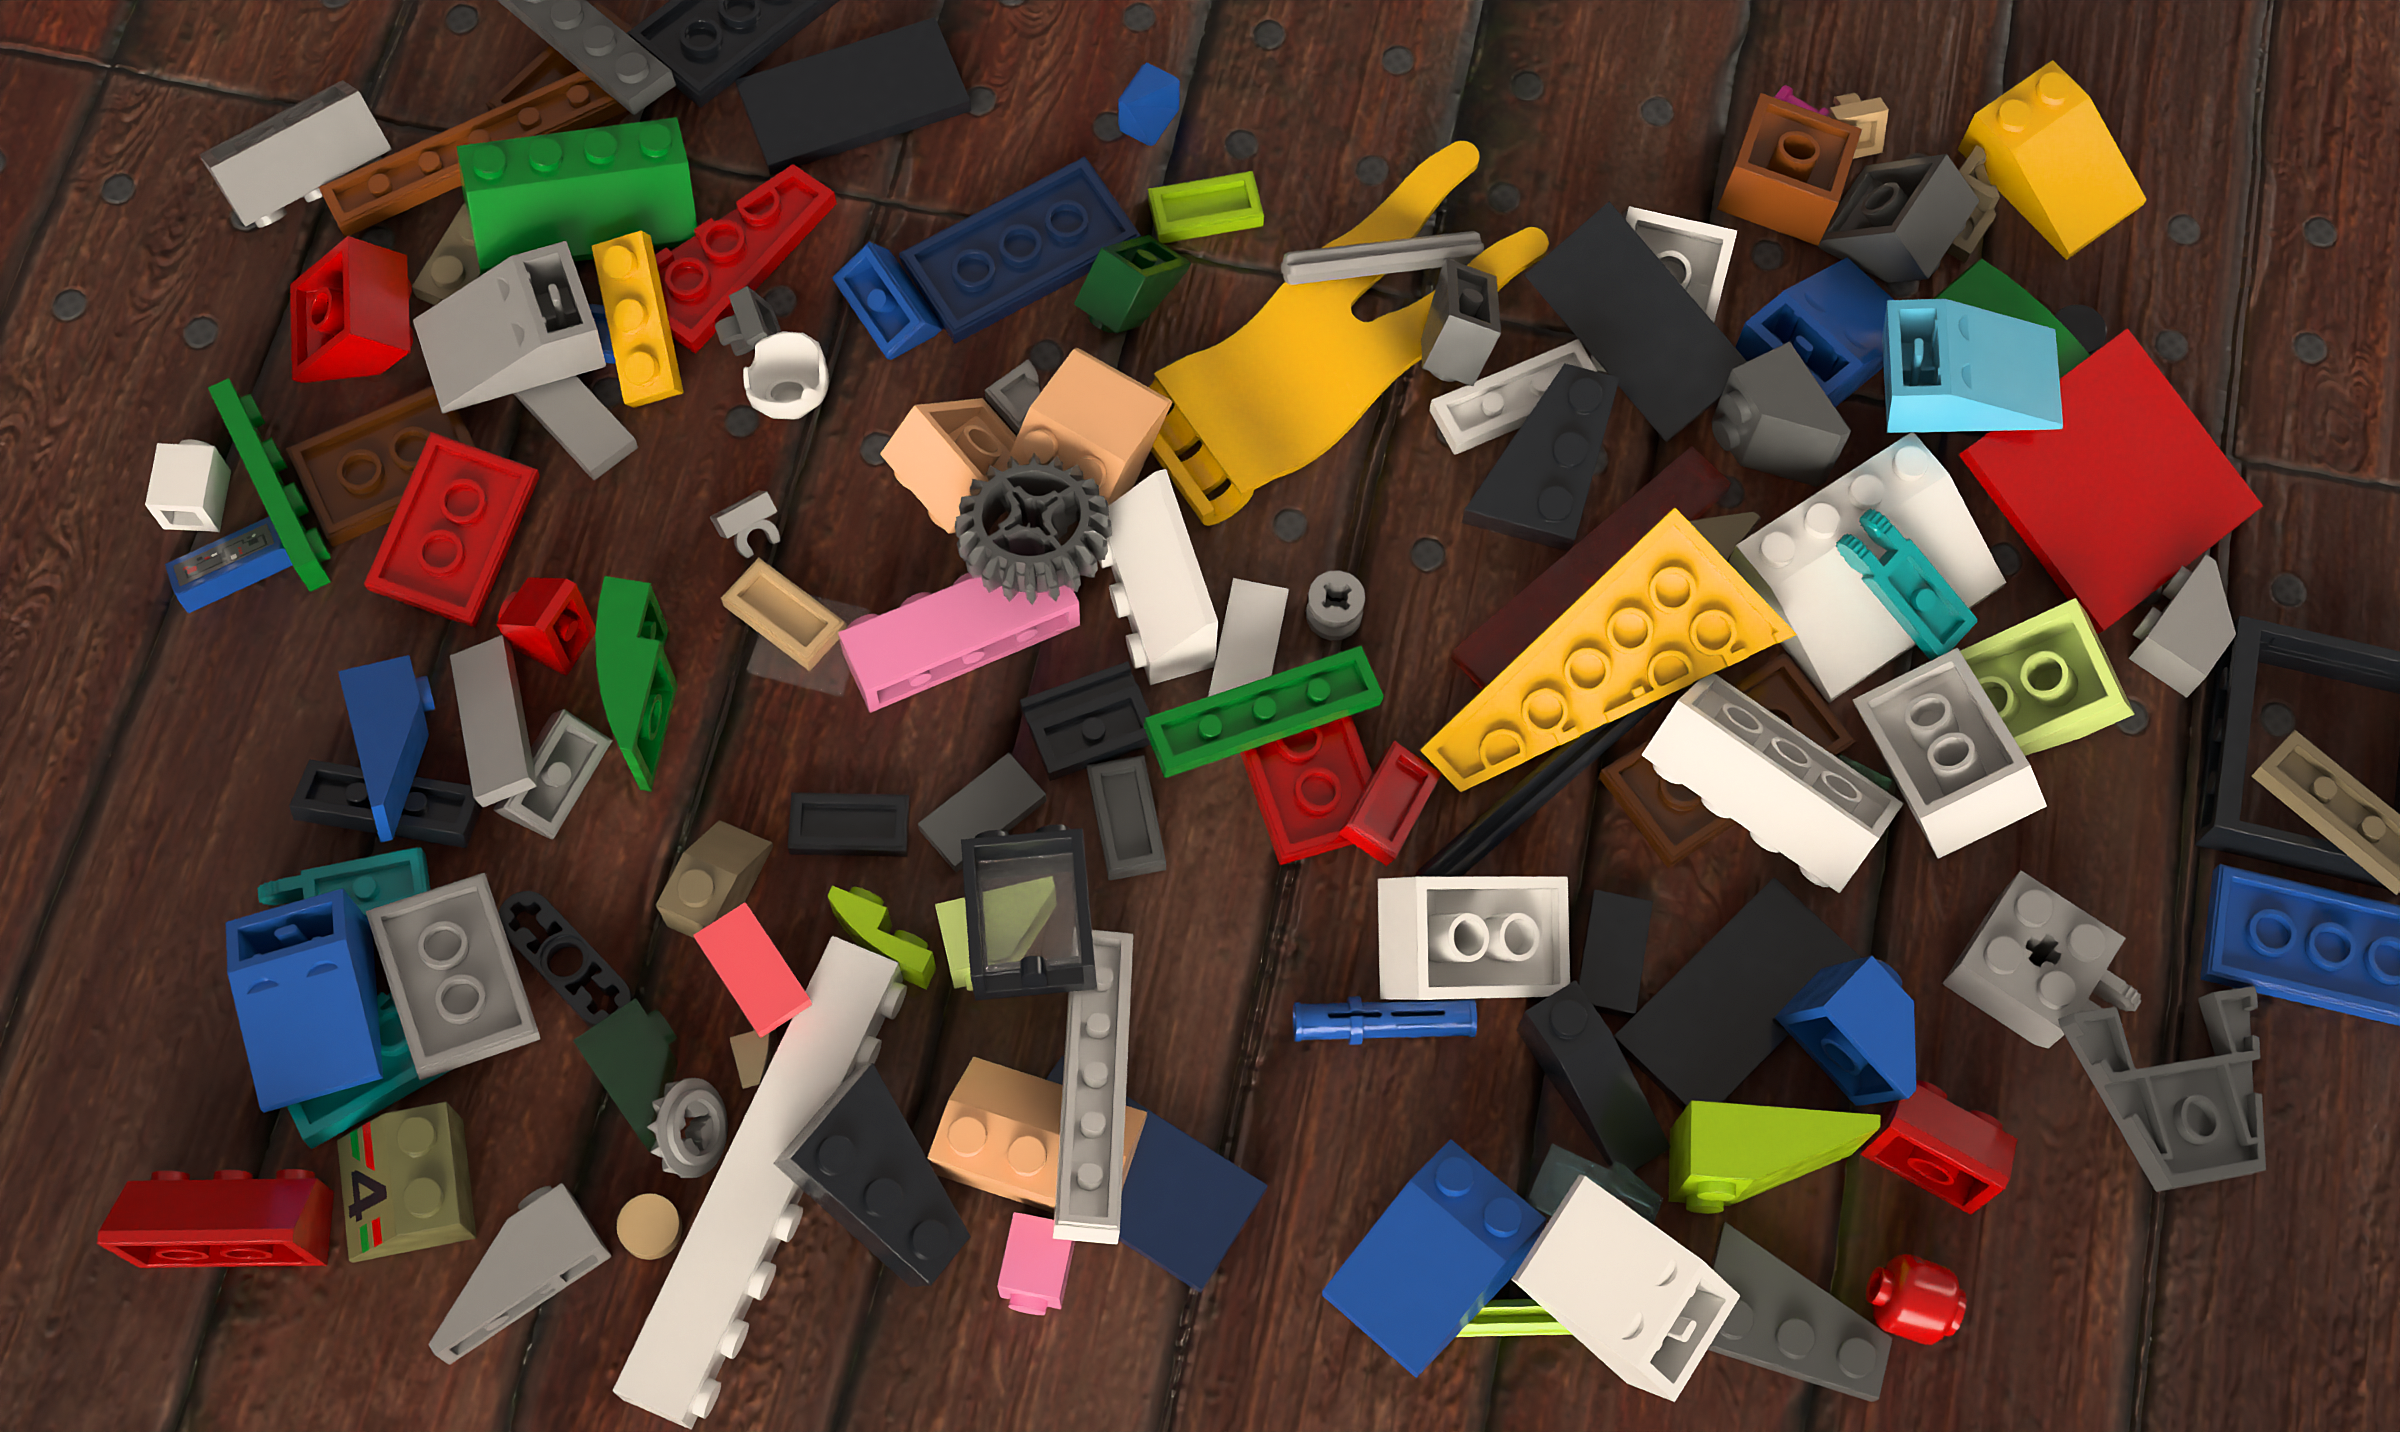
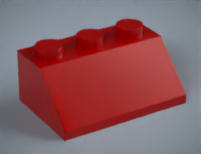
(221, 1220)

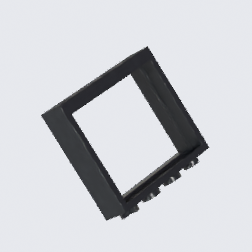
(2229, 733)

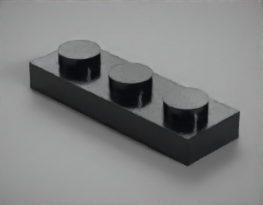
(339, 798)

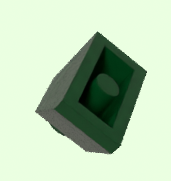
(1129, 282)

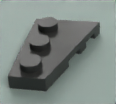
(1794, 1324)

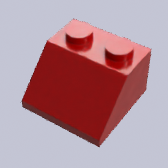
(350, 313)
(1943, 1148)

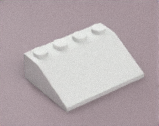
(1806, 581)

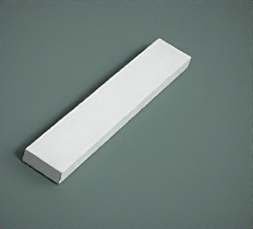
(1095, 1098)

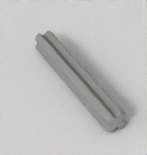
(1379, 257)

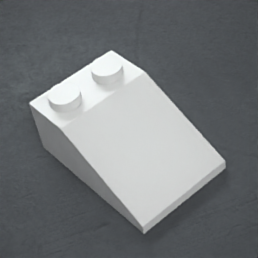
(1690, 250)
(1950, 753)
(1473, 937)

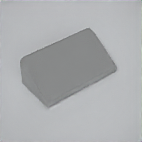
(563, 764)

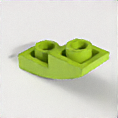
(869, 923)

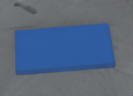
(2303, 944)

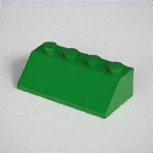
(577, 190)

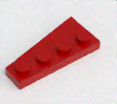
(738, 252)

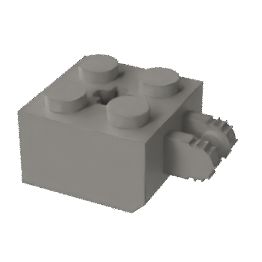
(2062, 940)

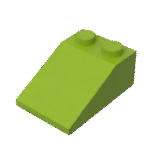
(1742, 1150)

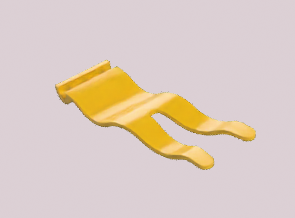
(1304, 361)

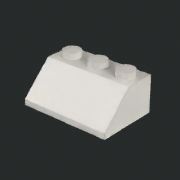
(1159, 583)

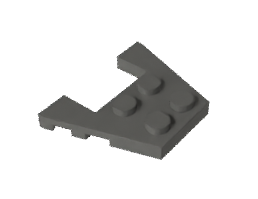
(2186, 1117)

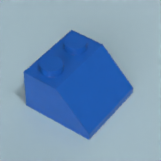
(1857, 1029)

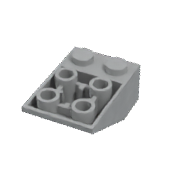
(510, 330)

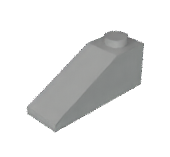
(526, 1264)

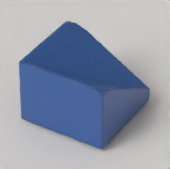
(1148, 104)

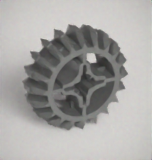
(1025, 556)

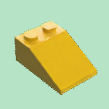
(2055, 159)

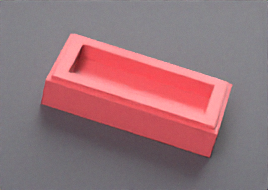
(752, 970)

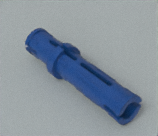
(1396, 1019)

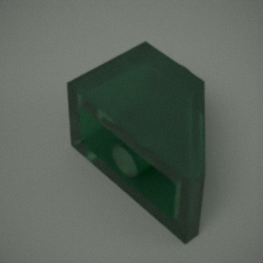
(632, 1062)

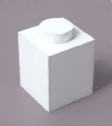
(188, 486)

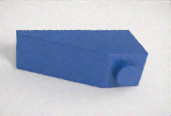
(389, 732)

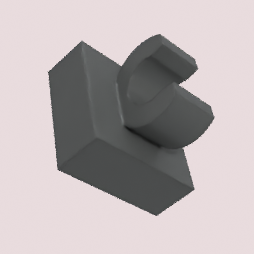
(752, 322)

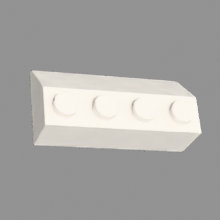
(1771, 781)

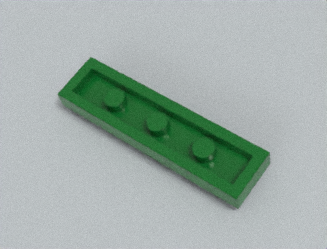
(282, 502)
(1262, 711)

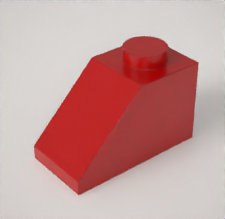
(547, 622)

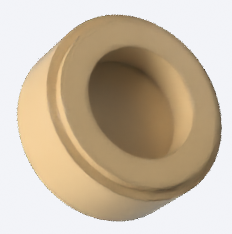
(649, 1226)

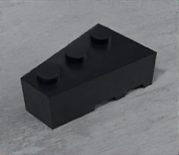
(1549, 464)
(876, 1180)

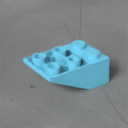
(1967, 369)

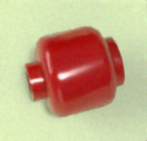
(1916, 1299)

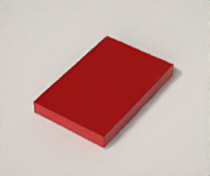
(452, 529)
(1308, 787)

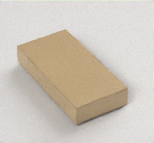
(783, 614)

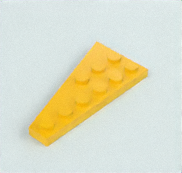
(1631, 638)

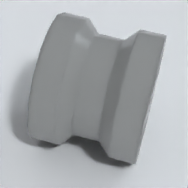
(1332, 618)

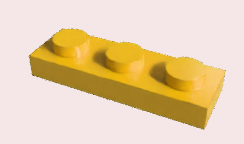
(637, 319)

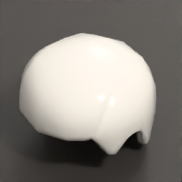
(786, 375)

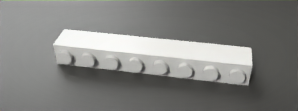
(751, 1199)

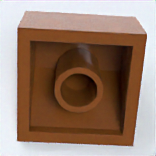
(1790, 169)

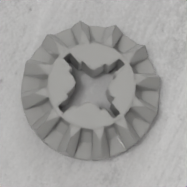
(704, 1136)

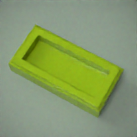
(1205, 207)

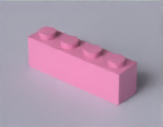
(947, 636)

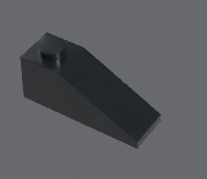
(1593, 1077)

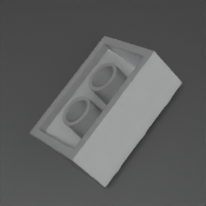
(295, 153)

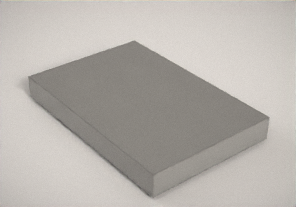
(452, 976)

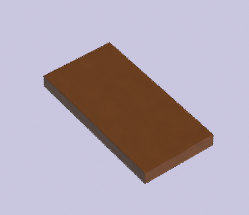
(1674, 815)

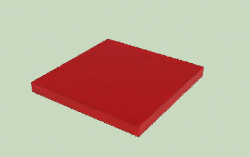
(2117, 490)

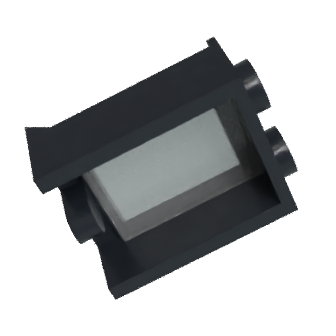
(1028, 913)

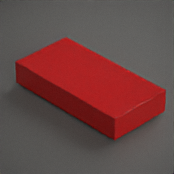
(1390, 803)

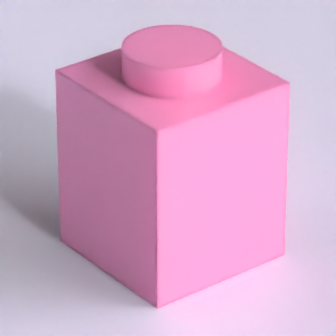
(1034, 1265)

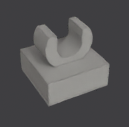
(744, 517)

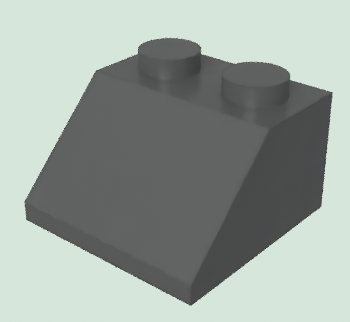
(1901, 218)
(1779, 419)

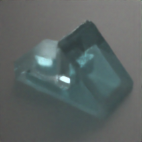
(1562, 1169)

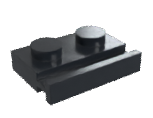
(1087, 720)

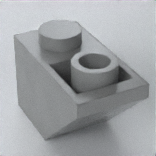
(2190, 631)

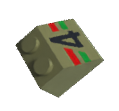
(406, 1183)

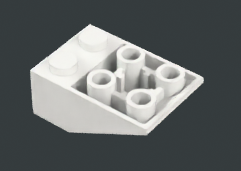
(1626, 1290)

